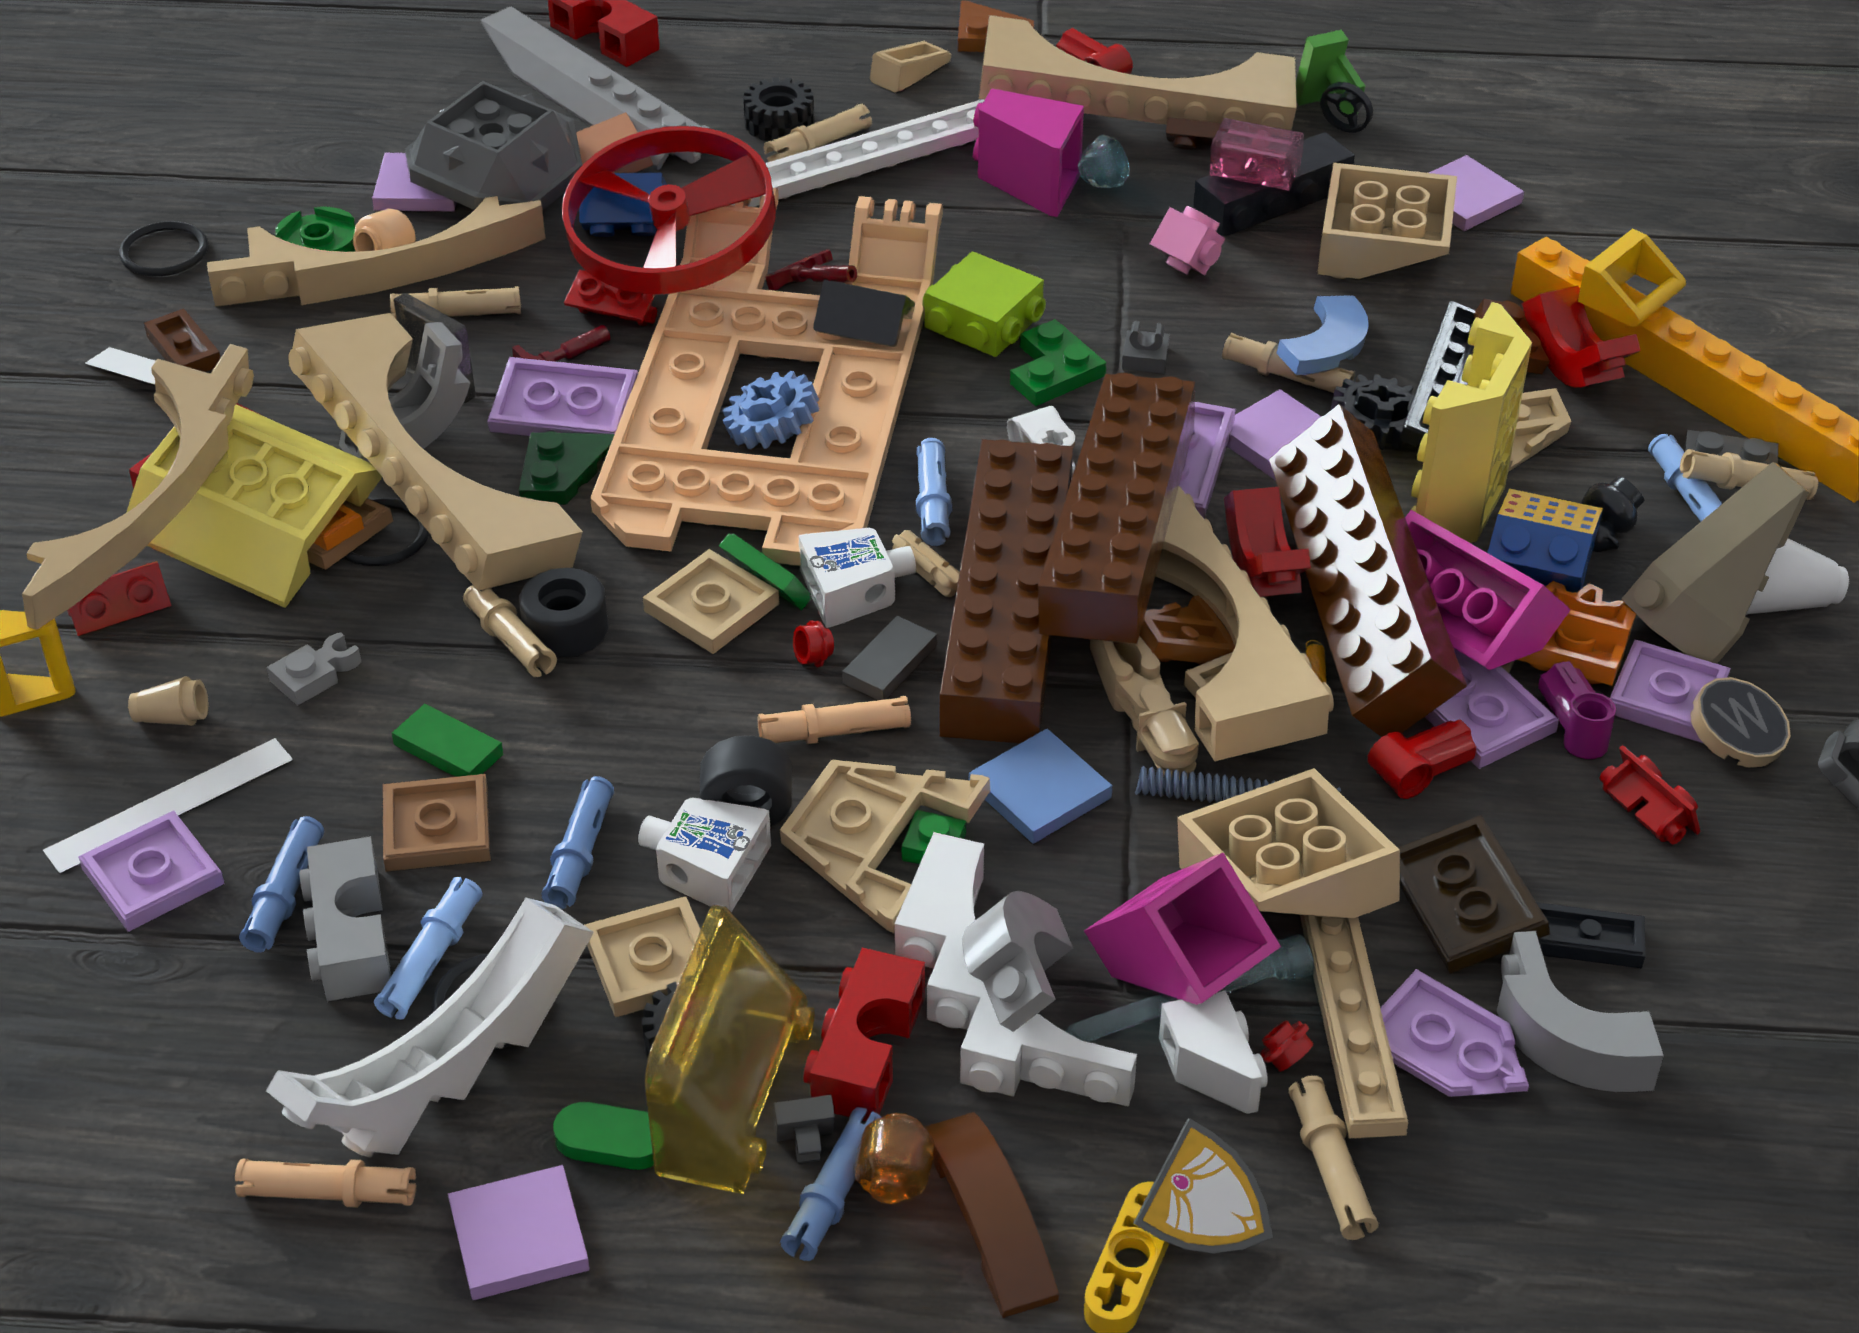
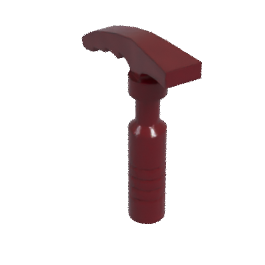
(812, 268)
(569, 348)

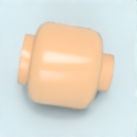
(383, 231)

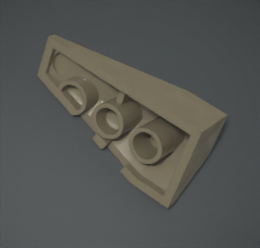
(1710, 576)

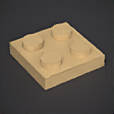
(711, 601)
(642, 952)

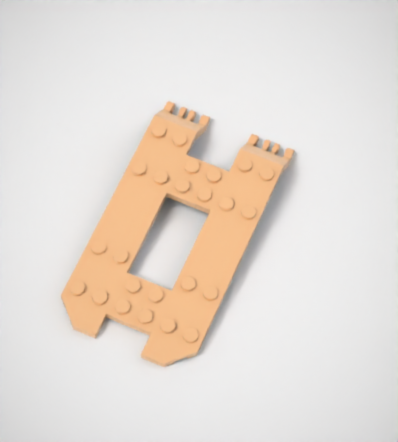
(659, 453)

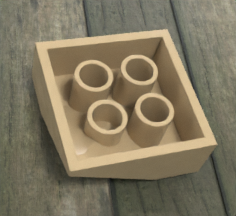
(1384, 220)
(1297, 848)

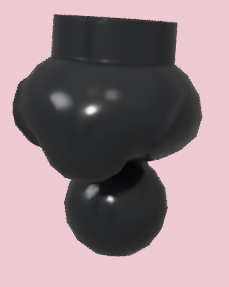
(1619, 513)

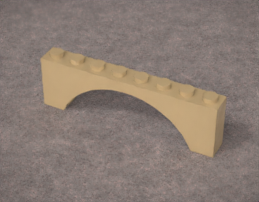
(1027, 64)
(482, 530)
(1267, 686)

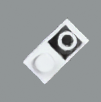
(1212, 1051)

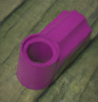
(1581, 711)

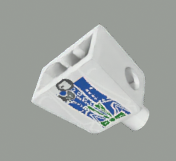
(851, 572)
(709, 849)

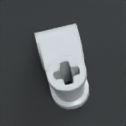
(1041, 427)

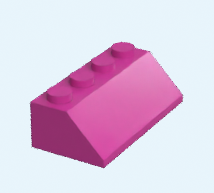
(1484, 603)

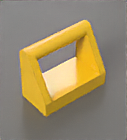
(1628, 257)
(29, 691)

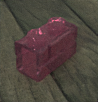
(1256, 153)

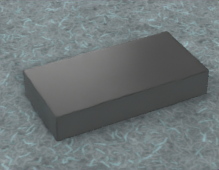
(889, 658)

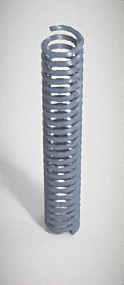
(1192, 788)

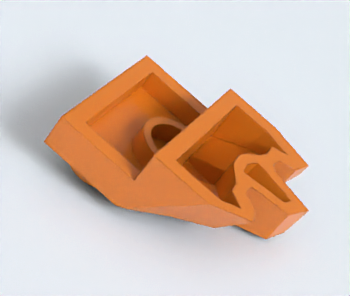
(1589, 636)

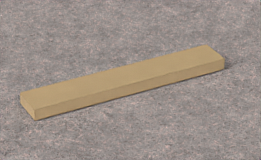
(1354, 1028)

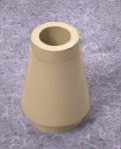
(173, 702)

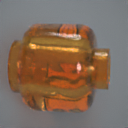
(894, 1156)

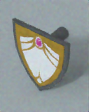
(1205, 1197)

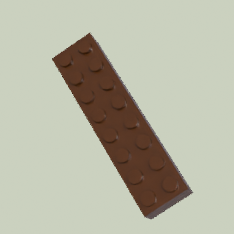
(1117, 510)
(1366, 575)
(994, 649)

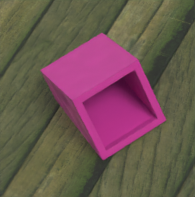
(1029, 147)
(1185, 933)

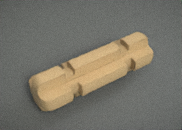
(929, 563)

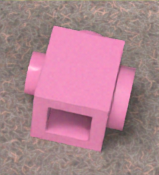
(1188, 240)

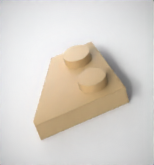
(1539, 424)

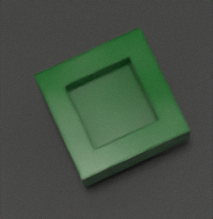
(922, 829)

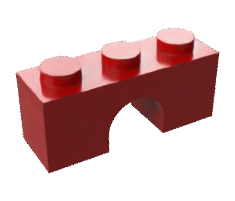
(624, 29)
(875, 998)

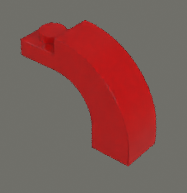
(1570, 342)
(1261, 543)

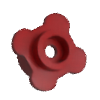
(1286, 1044)

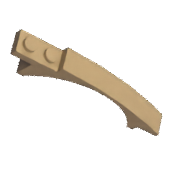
(317, 275)
(200, 411)

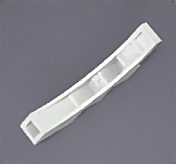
(499, 1004)
(992, 1056)

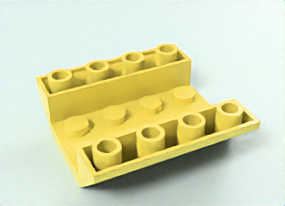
(1473, 429)
(258, 504)

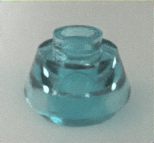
(1104, 163)

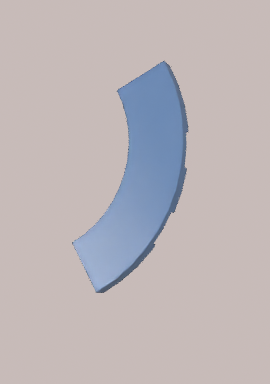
(1338, 338)

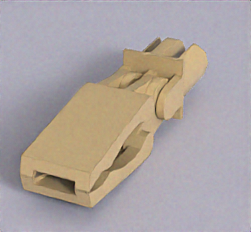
(1135, 686)

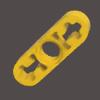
(1108, 1271)

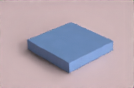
(1042, 785)

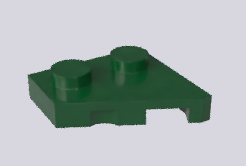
(560, 464)

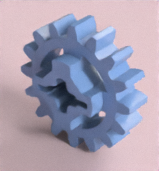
(771, 410)

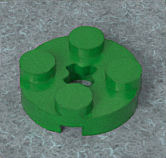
(325, 230)

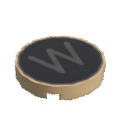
(1740, 722)

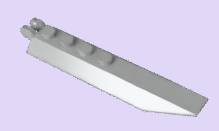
(577, 79)

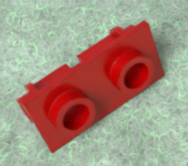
(597, 297)
(121, 599)
(1666, 808)

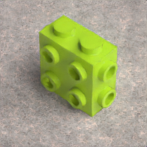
(984, 303)

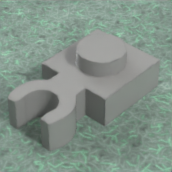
(311, 671)

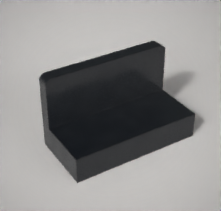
(861, 313)

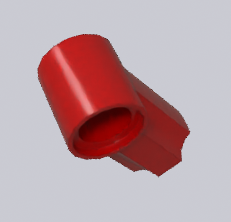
(1088, 50)
(1413, 761)

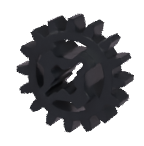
(1377, 404)

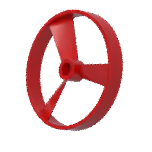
(672, 207)

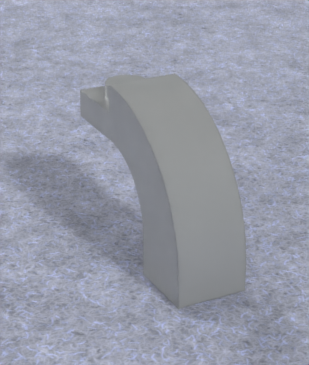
(432, 394)
(1011, 951)
(1568, 1040)

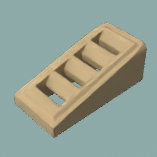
(905, 65)

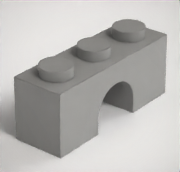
(350, 949)

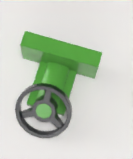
(1328, 71)

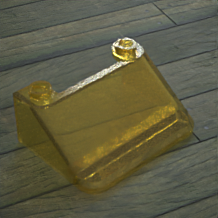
(720, 1057)

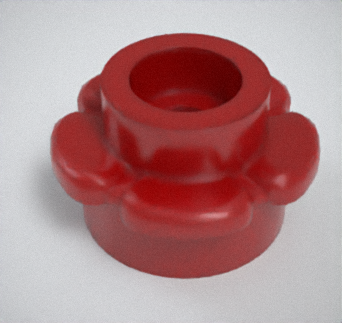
(813, 643)

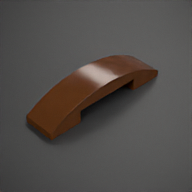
(995, 1214)

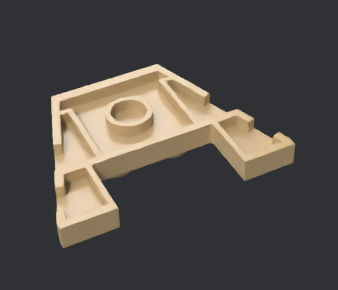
(857, 816)

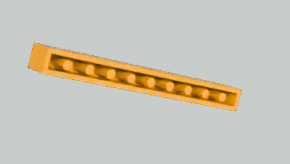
(1713, 375)

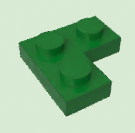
(1058, 364)

